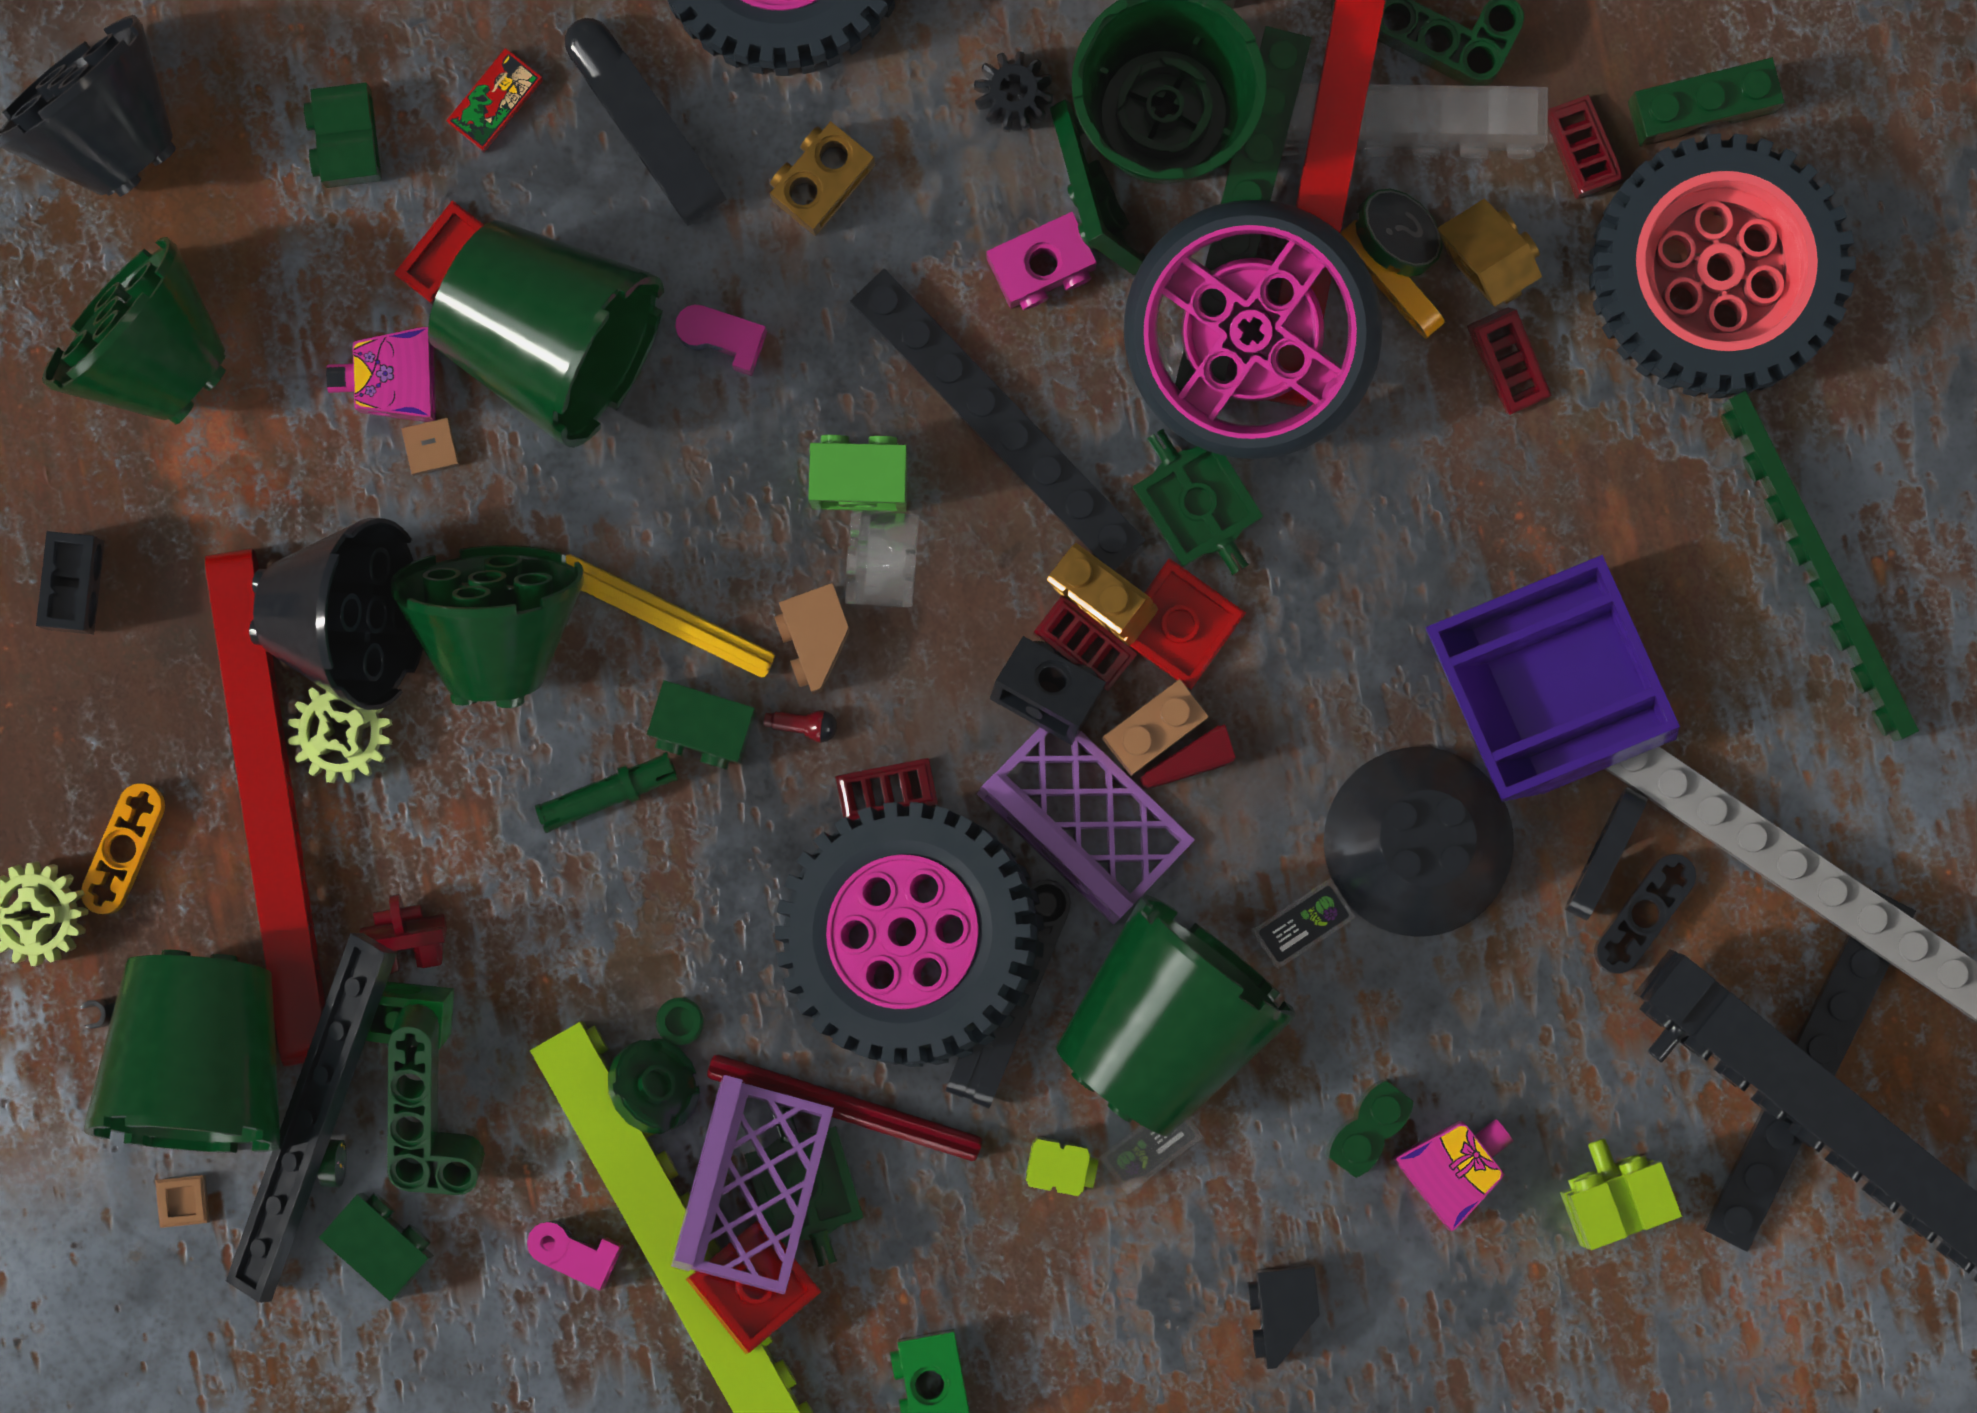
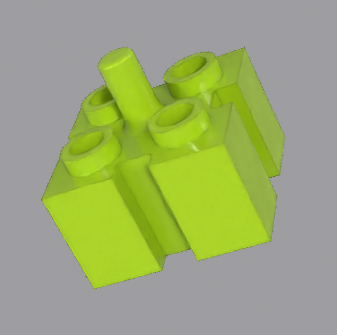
(1619, 1198)

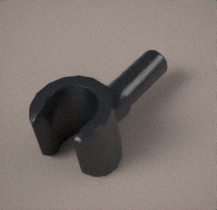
(106, 1012)

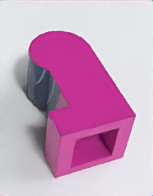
(709, 328)
(557, 1248)

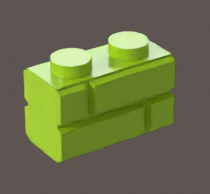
(1062, 1167)

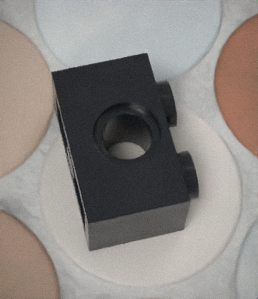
(1055, 712)

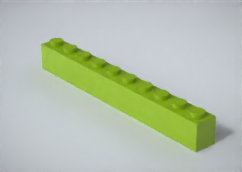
(655, 1212)

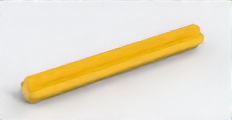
(674, 619)

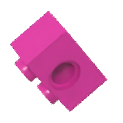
(1056, 238)

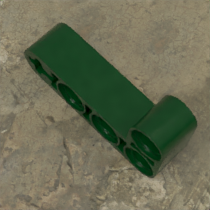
(1462, 41)
(420, 1100)

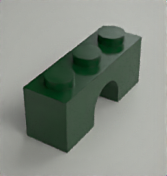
(1710, 98)

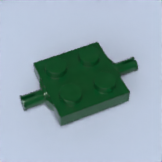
(1197, 503)
(832, 1196)

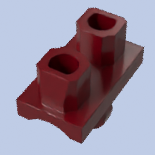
(406, 929)

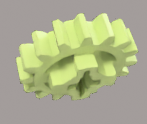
(322, 744)
(35, 932)

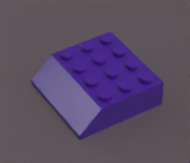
(1554, 681)

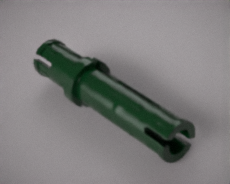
(617, 788)

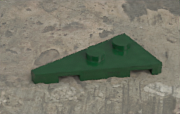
(1092, 194)

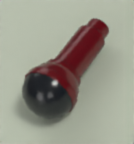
(817, 725)

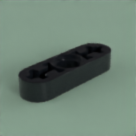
(1606, 853)
(1675, 892)

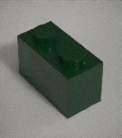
(701, 724)
(377, 1244)

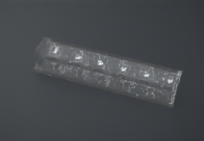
(1439, 119)

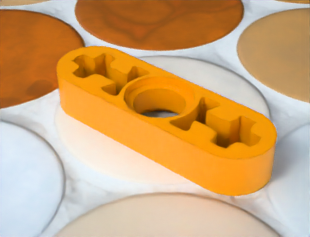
(1398, 289)
(127, 812)

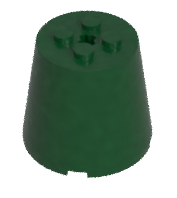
(1173, 52)
(546, 326)
(1168, 1020)
(189, 1056)

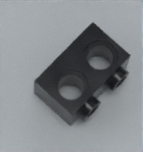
(70, 582)

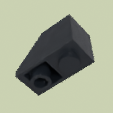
(1286, 1310)

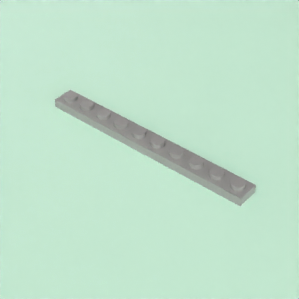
(1804, 875)

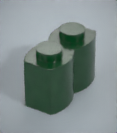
(344, 135)
(1361, 1140)

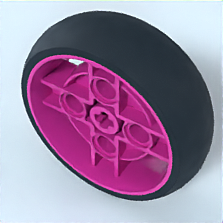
(1245, 283)

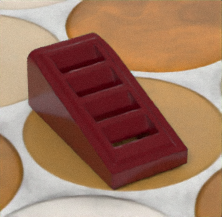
(1584, 186)
(1517, 334)
(1081, 618)
(1200, 756)
(846, 793)

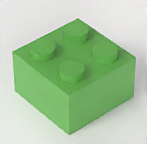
(858, 474)

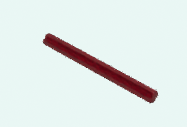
(854, 1109)

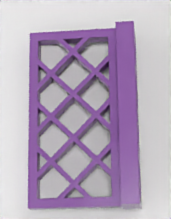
(1065, 852)
(711, 1176)

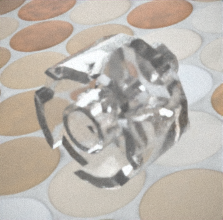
(882, 558)

